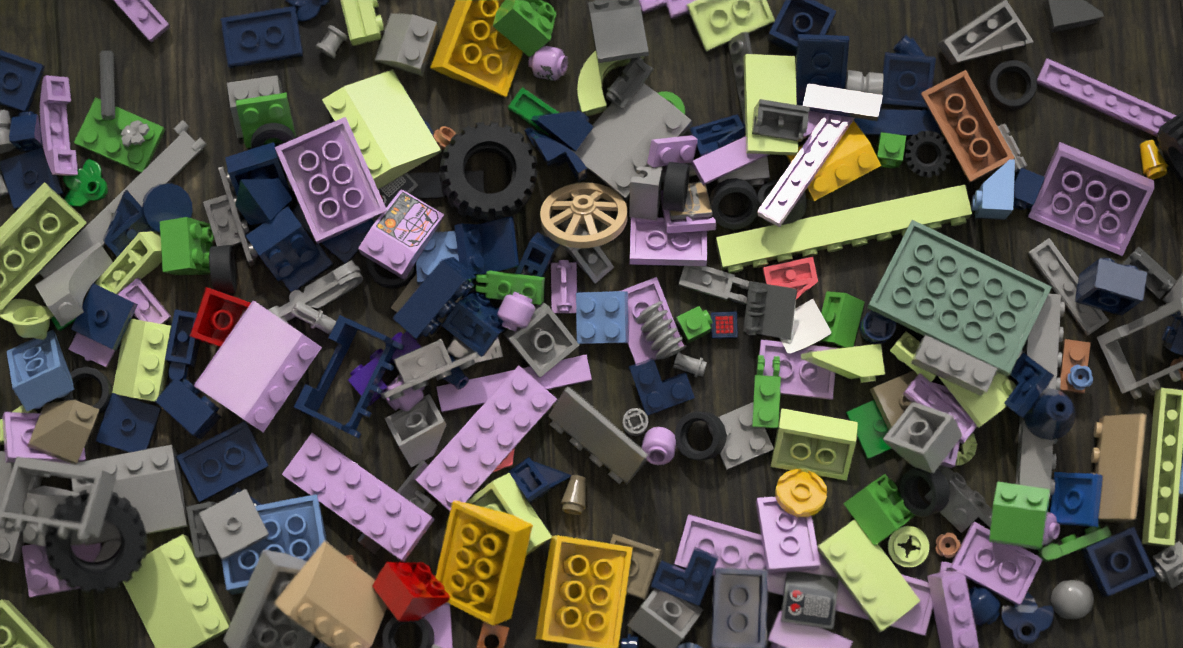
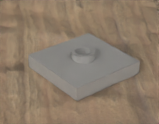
(234, 524)

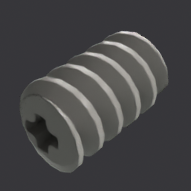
(659, 331)

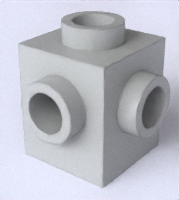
(1170, 565)

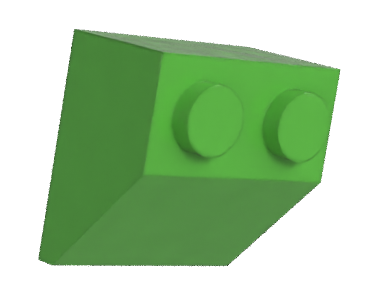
(1019, 515)

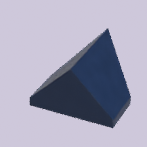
(261, 199)
(536, 479)

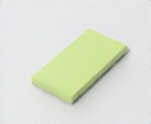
(772, 80)

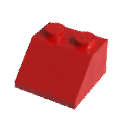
(217, 317)

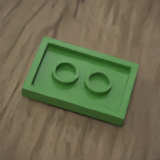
(105, 139)

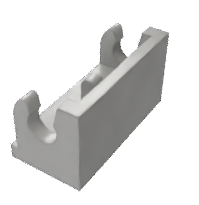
(646, 193)

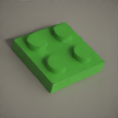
(263, 110)

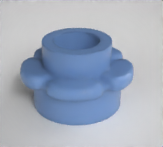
(1086, 374)

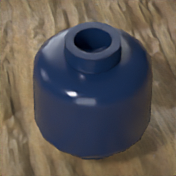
(983, 606)

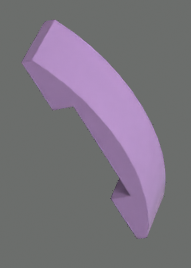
(54, 126)

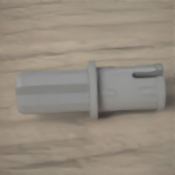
(313, 317)

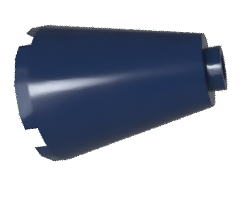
(1050, 415)

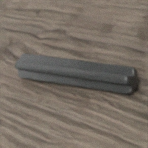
(107, 85)

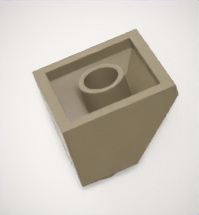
(63, 429)

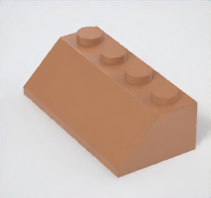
(967, 126)

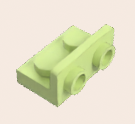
(905, 350)

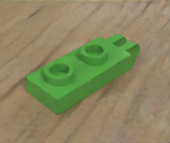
(502, 284)

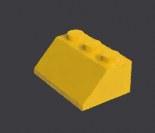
(847, 162)

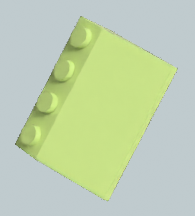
(384, 126)
(177, 597)

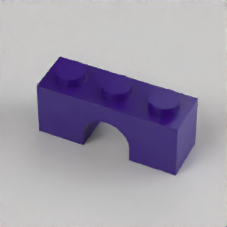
(362, 374)

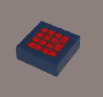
(724, 325)

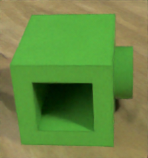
(890, 149)
(694, 324)

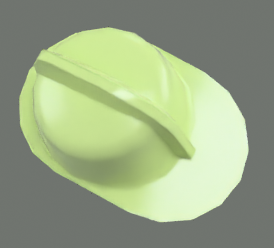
(28, 318)

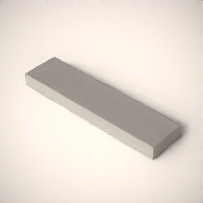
(1065, 282)

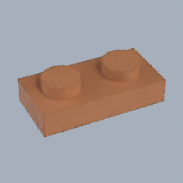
(1073, 354)

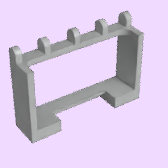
(1118, 361)
(19, 484)

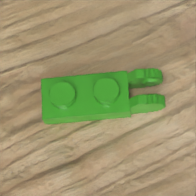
(766, 395)
(1073, 543)

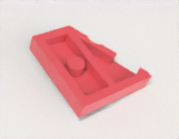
(793, 274)

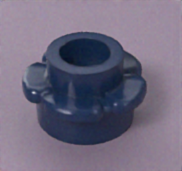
(630, 642)

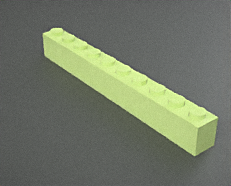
(842, 228)

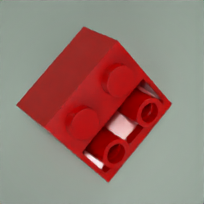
(410, 590)

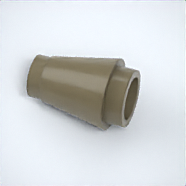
(575, 496)

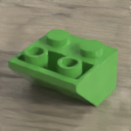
(526, 23)
(186, 246)
(879, 509)

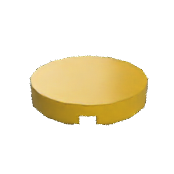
(801, 493)

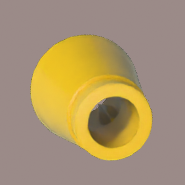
(1152, 160)

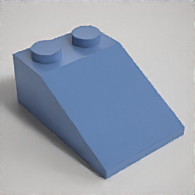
(39, 371)

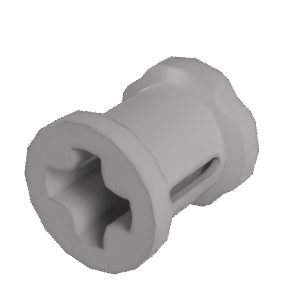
(332, 41)

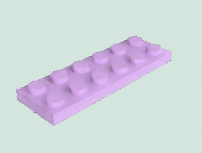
(486, 439)
(358, 497)

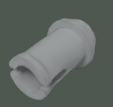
(690, 364)

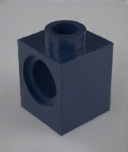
(1026, 189)

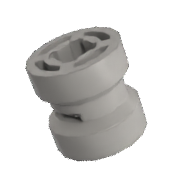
(632, 425)

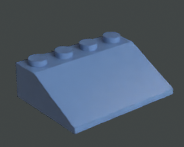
(293, 529)

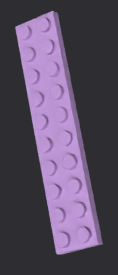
(745, 551)

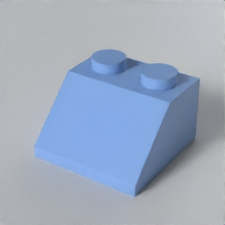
(996, 194)

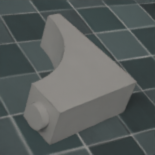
(67, 286)

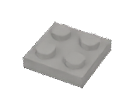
(742, 439)

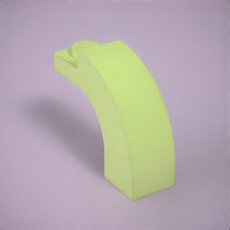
(590, 84)

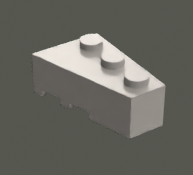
(986, 35)

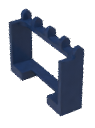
(343, 334)

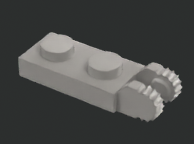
(713, 282)

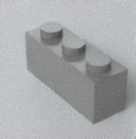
(954, 365)

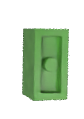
(843, 317)

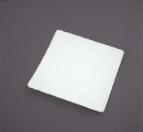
(807, 327)

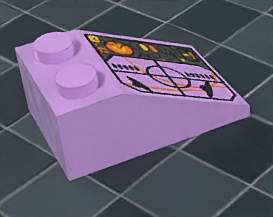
(401, 234)

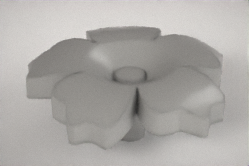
(134, 133)

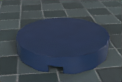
(165, 203)

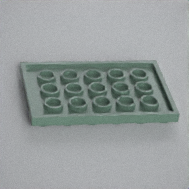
(959, 297)

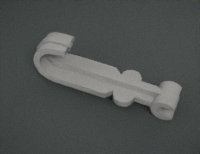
(322, 290)

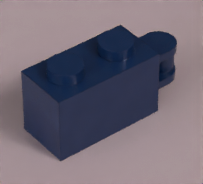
(181, 348)

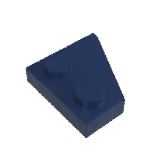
(717, 134)
(125, 224)

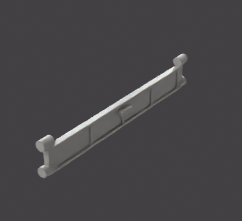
(160, 171)

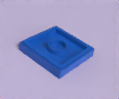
(1076, 498)

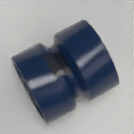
(876, 328)

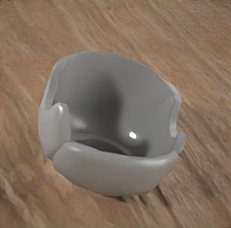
(1072, 599)

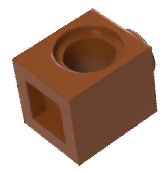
(488, 629)

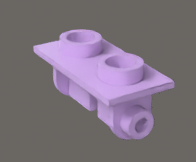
(564, 286)

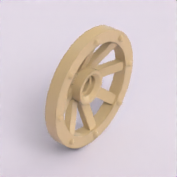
(583, 211)

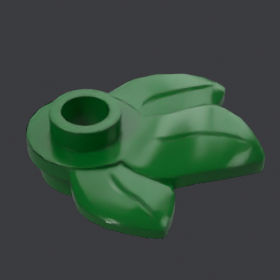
(82, 185)

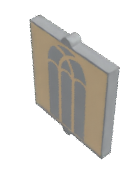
(696, 203)

